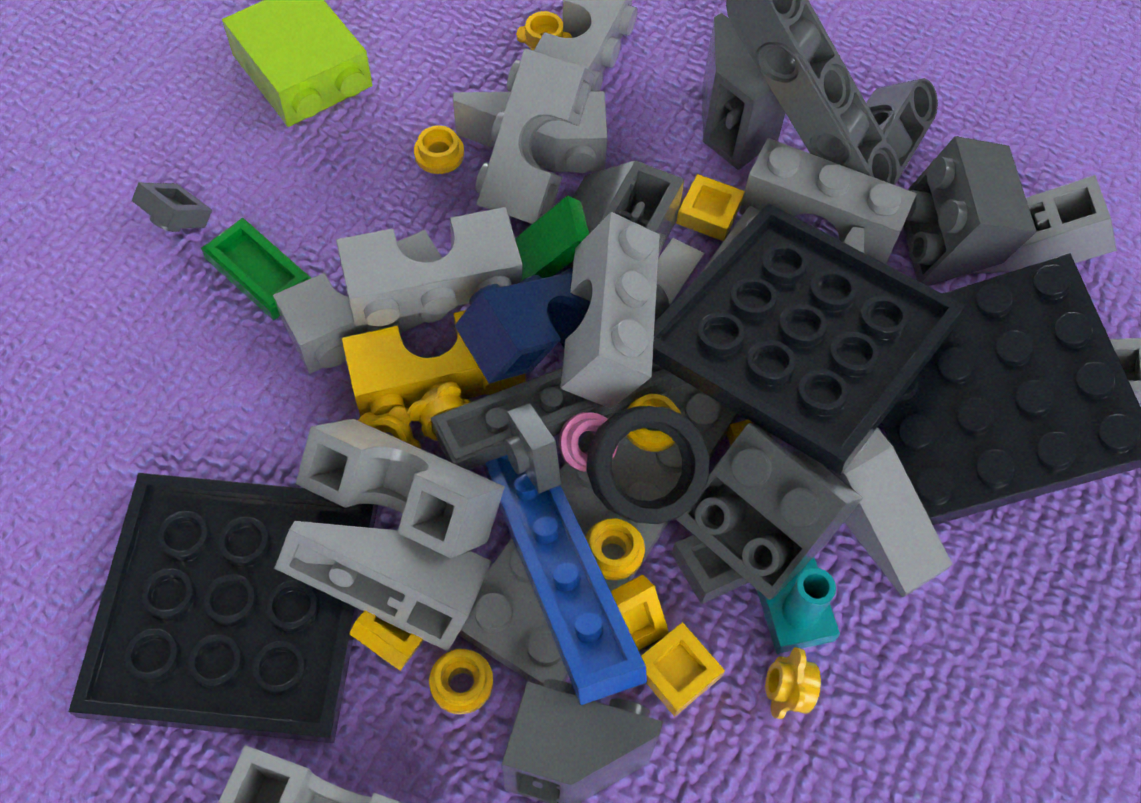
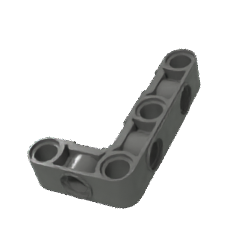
(822, 96)

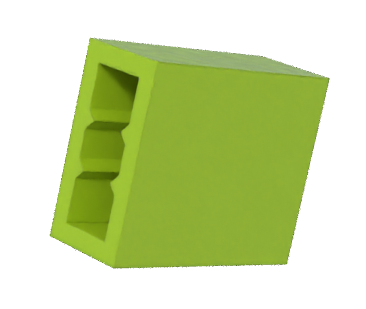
(298, 55)

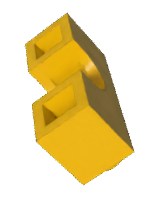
(391, 376)

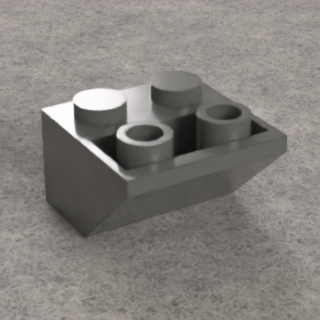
(736, 99)
(635, 193)
(966, 211)
(768, 509)
(574, 749)

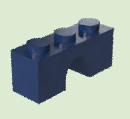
(520, 323)

